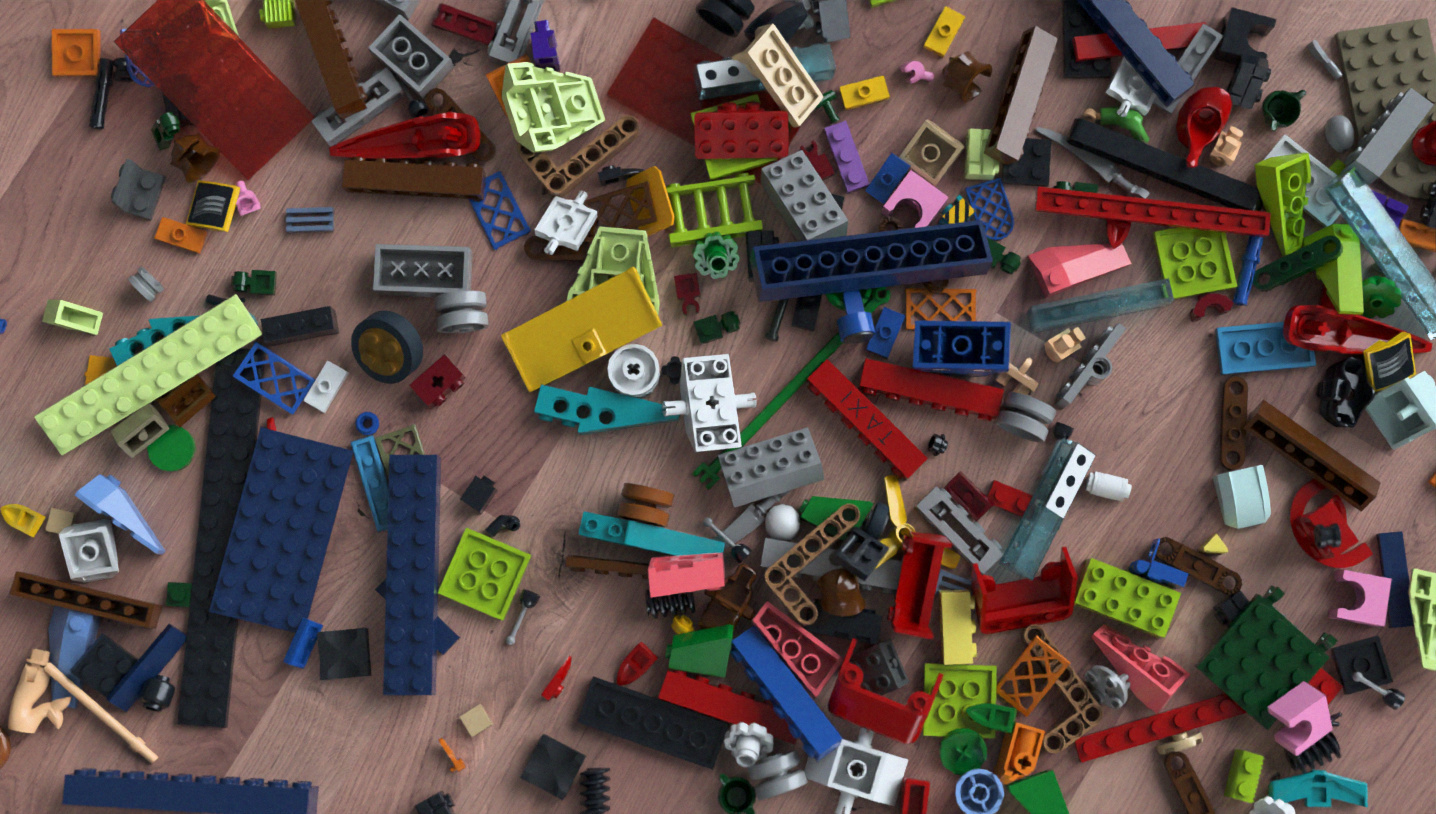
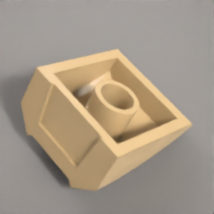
(931, 152)

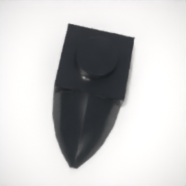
(615, 174)

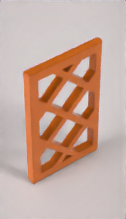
(952, 293)
(1037, 695)

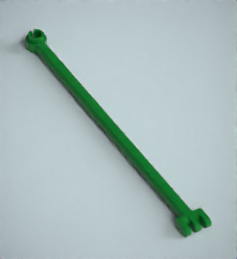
(786, 393)

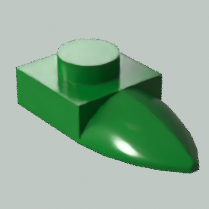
(993, 716)

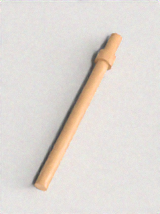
(136, 744)

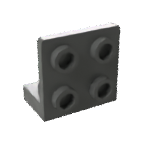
(137, 190)
(880, 668)

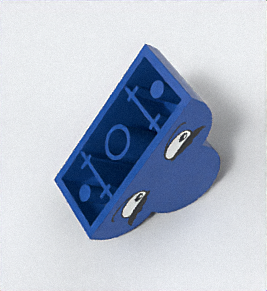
(962, 347)

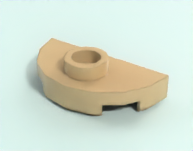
(1180, 742)

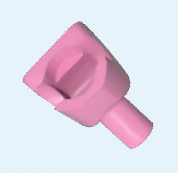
(917, 72)
(246, 200)

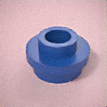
(360, 423)

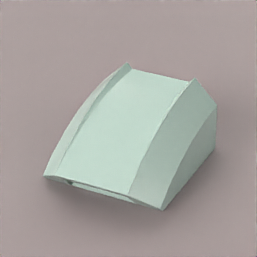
(1243, 497)

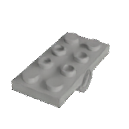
(1095, 358)

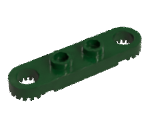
(1297, 263)

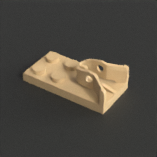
(781, 74)

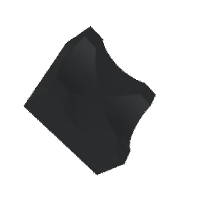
(344, 653)
(553, 766)

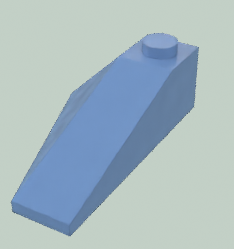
(108, 498)
(69, 638)

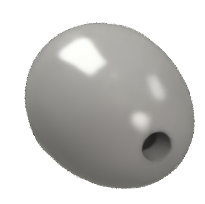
(1339, 133)

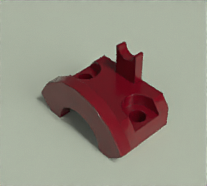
(1217, 301)

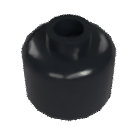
(157, 693)

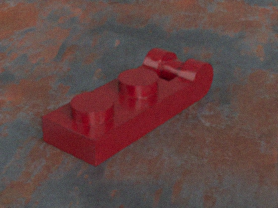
(465, 24)

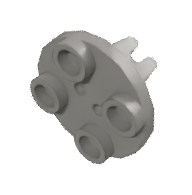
(1107, 686)

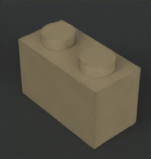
(139, 430)

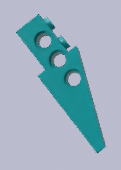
(146, 337)
(626, 410)
(645, 536)

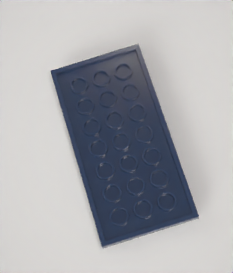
(281, 530)

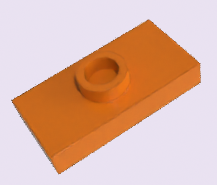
(181, 235)
(1418, 235)

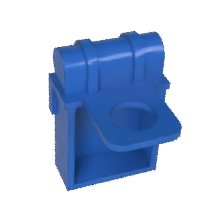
(1157, 571)

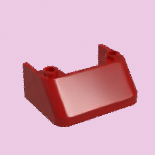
(917, 583)
(1025, 601)
(875, 711)

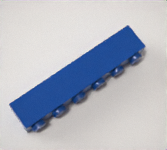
(785, 693)

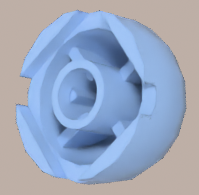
(979, 792)

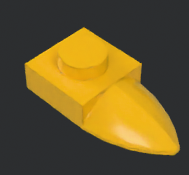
(22, 518)

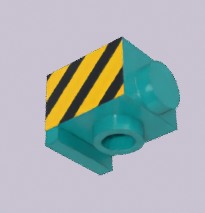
(957, 213)

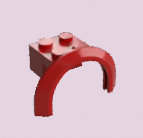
(1326, 514)

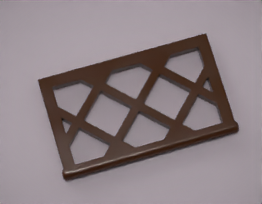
(634, 223)

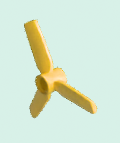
(898, 519)

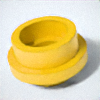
(682, 624)

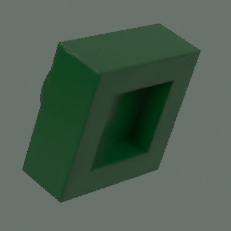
(178, 594)

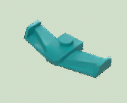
(1318, 788)

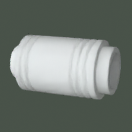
(1108, 486)

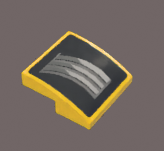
(213, 206)
(1389, 361)

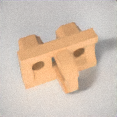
(1226, 147)
(1064, 344)
(1025, 383)

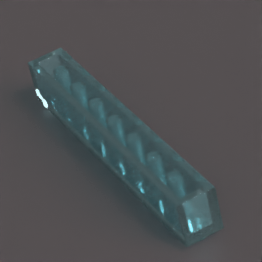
(1386, 245)

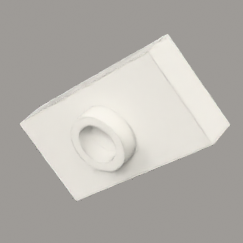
(326, 386)

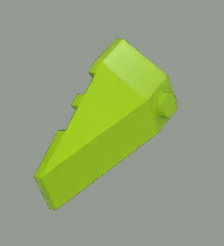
(1282, 191)
(1342, 275)

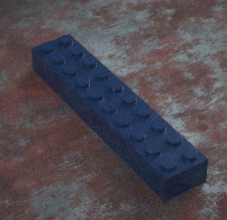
(870, 260)
(412, 575)
(187, 794)

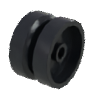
(725, 15)

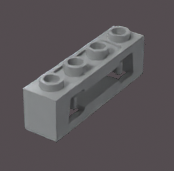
(503, 54)
(387, 91)
(974, 530)

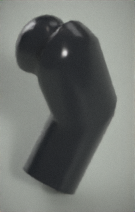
(504, 522)

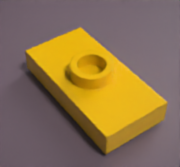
(944, 31)
(864, 92)

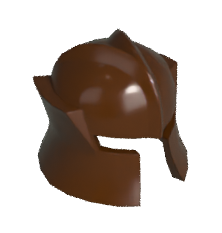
(961, 73)
(193, 157)
(841, 593)

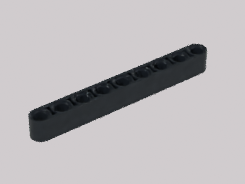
(1163, 166)

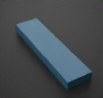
(373, 479)

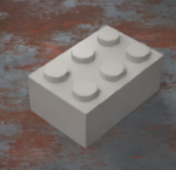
(411, 57)

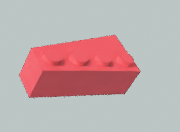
(800, 651)

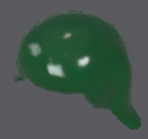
(1282, 108)
(736, 795)

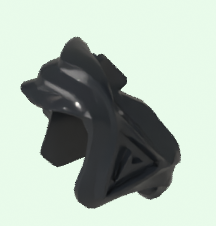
(1339, 380)

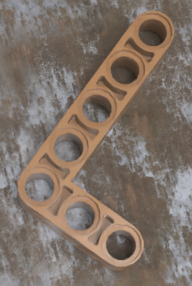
(580, 159)
(806, 558)
(1065, 687)

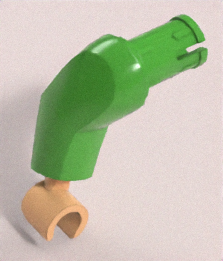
(1131, 121)

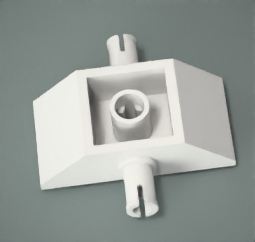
(703, 381)
(877, 781)

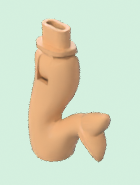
(30, 688)

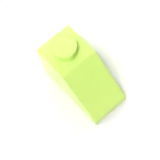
(72, 316)

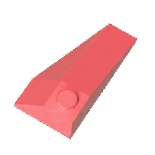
(1071, 266)
(1151, 677)

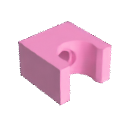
(918, 194)
(1371, 599)
(1305, 716)

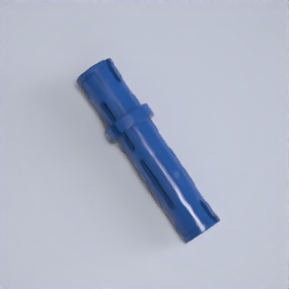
(1249, 263)

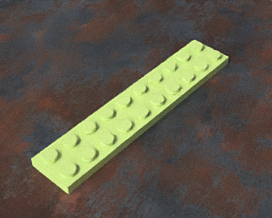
(148, 374)

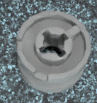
(145, 283)

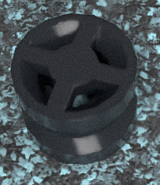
(121, 70)
(1327, 536)

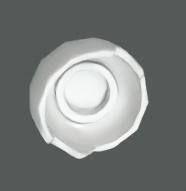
(782, 522)

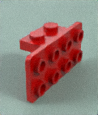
(741, 132)

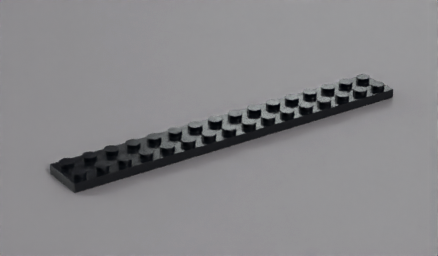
(228, 458)

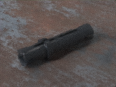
(102, 89)

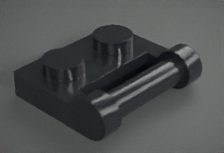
(864, 559)

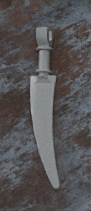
(1102, 166)
(749, 520)

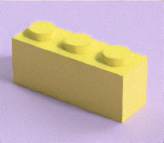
(957, 627)

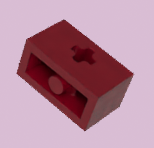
(426, 386)

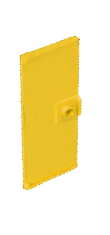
(582, 329)

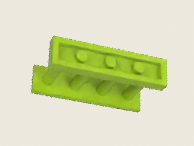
(682, 237)

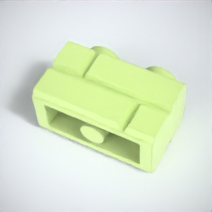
(976, 162)

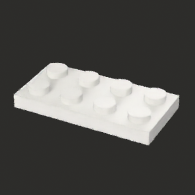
(1319, 204)

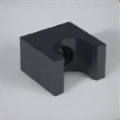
(1235, 29)

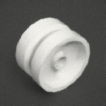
(634, 357)

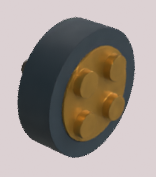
(387, 347)

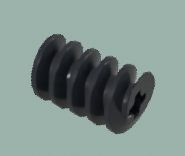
(669, 602)
(1322, 748)
(595, 790)

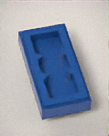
(888, 178)
(885, 333)
(303, 643)

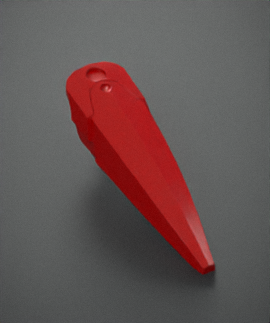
(419, 137)
(1324, 329)

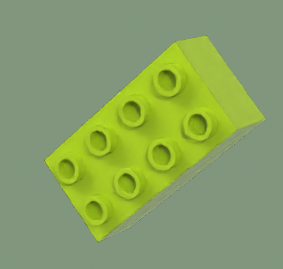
(1126, 598)

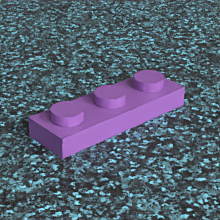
(846, 157)

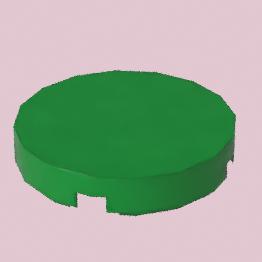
(172, 449)
(962, 750)

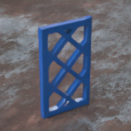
(477, 207)
(275, 398)

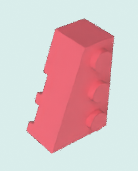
(686, 573)

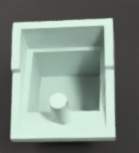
(1405, 409)

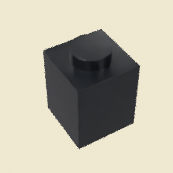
(479, 493)

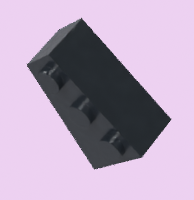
(862, 626)

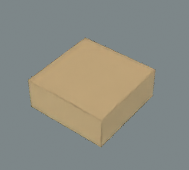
(60, 519)
(476, 720)

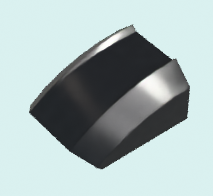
(785, 16)

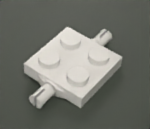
(1130, 89)
(566, 223)

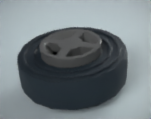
(877, 520)

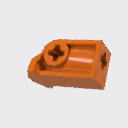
(1021, 744)

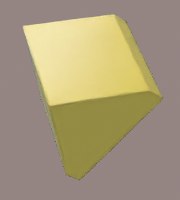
(1213, 545)

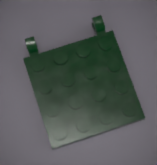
(1263, 657)

